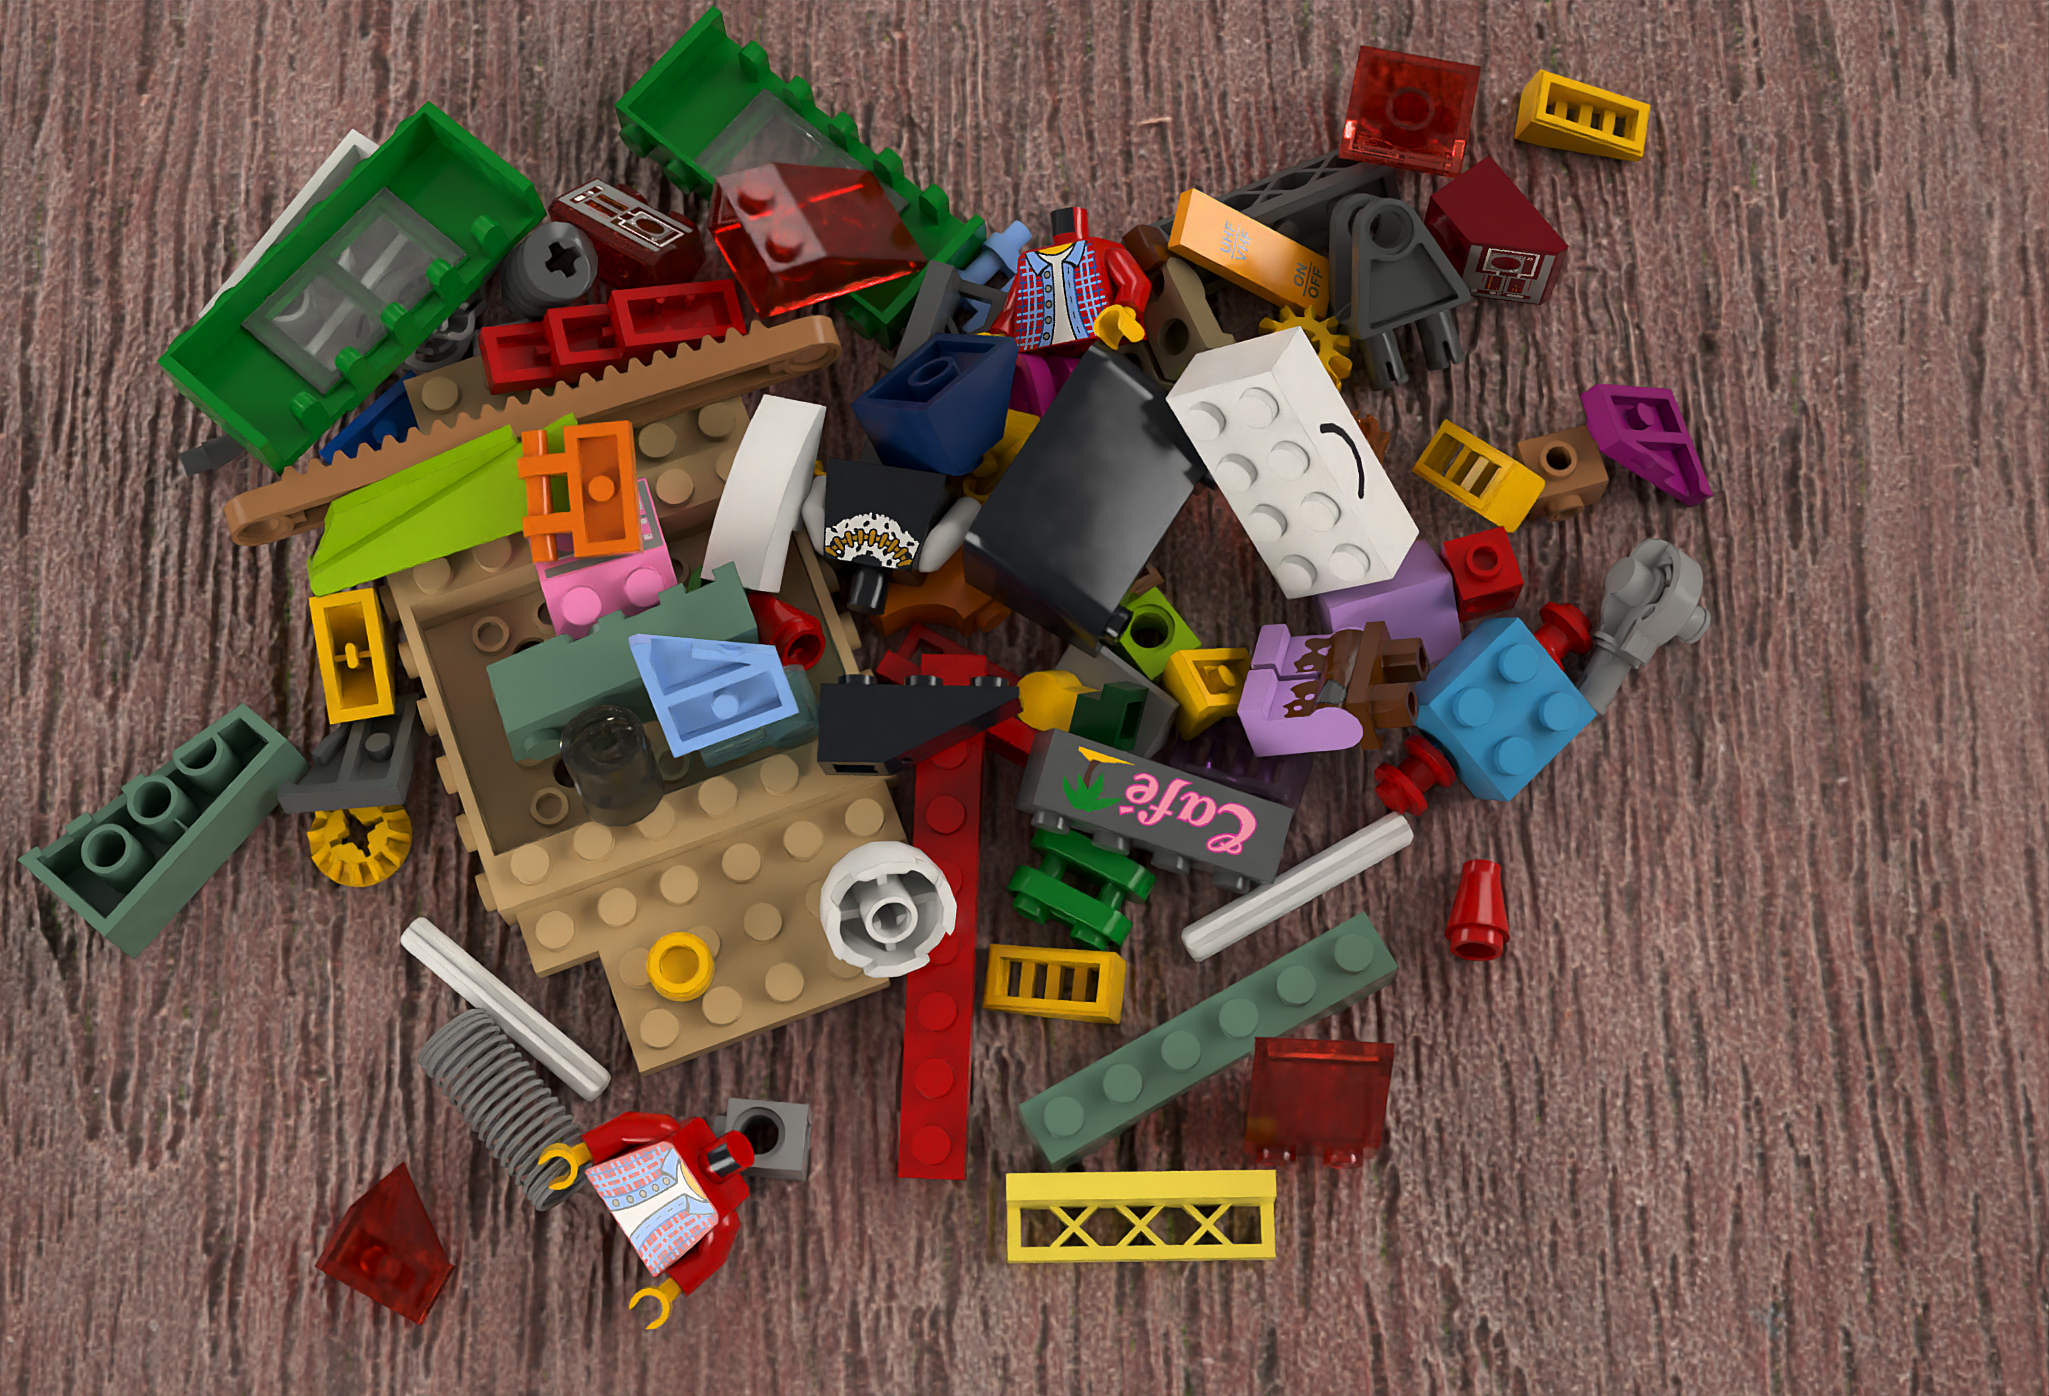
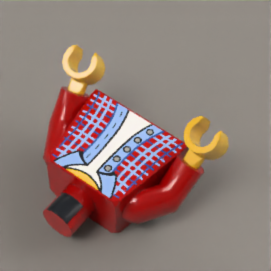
(1074, 293)
(668, 1191)

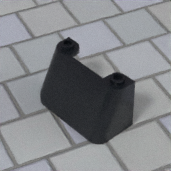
(1086, 503)

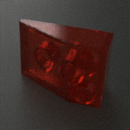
(808, 234)
(1315, 1100)

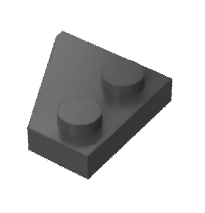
(361, 763)

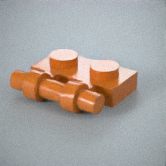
(600, 487)

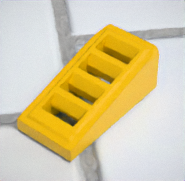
(1556, 132)
(1480, 476)
(1109, 991)

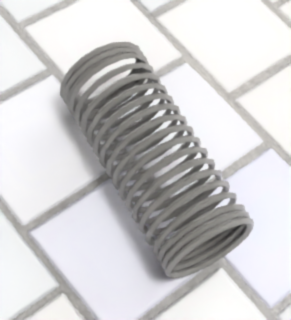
(446, 1055)

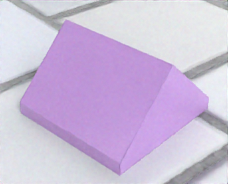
(1412, 604)

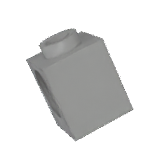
(794, 1122)

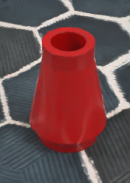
(792, 631)
(1478, 915)

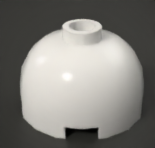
(886, 908)

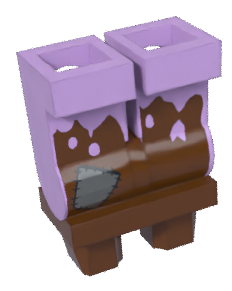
(1330, 689)

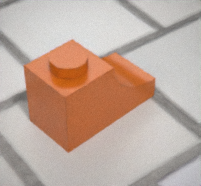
(943, 601)

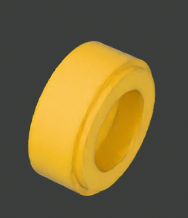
(680, 966)

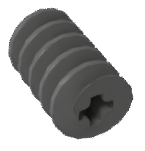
(548, 270)

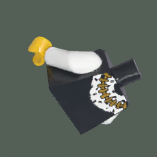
(885, 525)

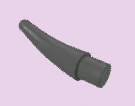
(211, 455)

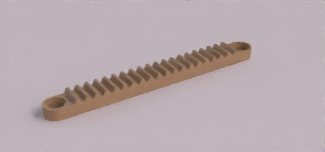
(638, 395)

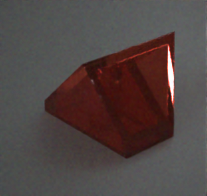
(389, 1249)

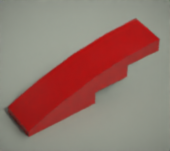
(607, 334)

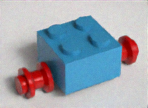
(1493, 711)

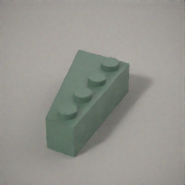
(562, 677)
(170, 830)

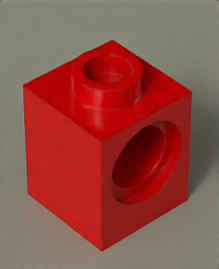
(1482, 573)

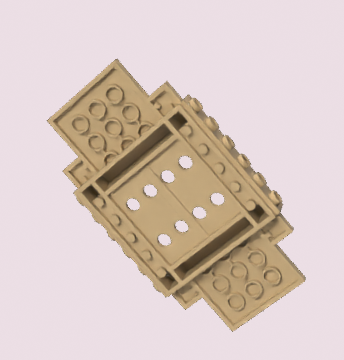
(729, 846)

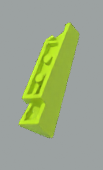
(430, 510)

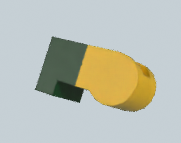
(1063, 703)

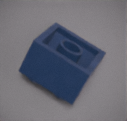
(941, 404)

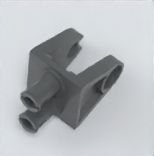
(1391, 283)

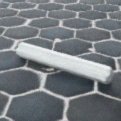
(1297, 886)
(506, 1008)

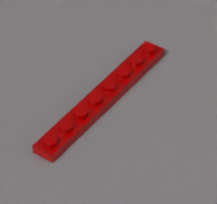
(942, 992)

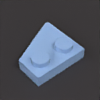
(711, 688)

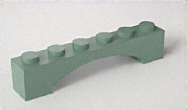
(1205, 1040)

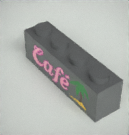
(1152, 809)

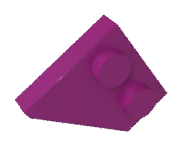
(1648, 437)

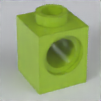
(1153, 612)

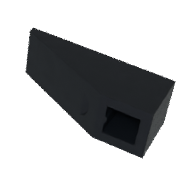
(891, 727)

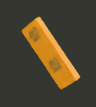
(1249, 254)

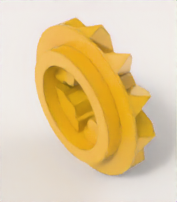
(348, 864)

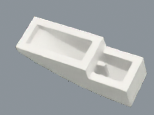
(766, 492)

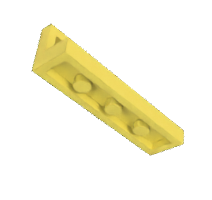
(1141, 1190)

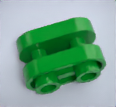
(1092, 921)

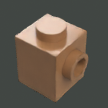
(1571, 472)

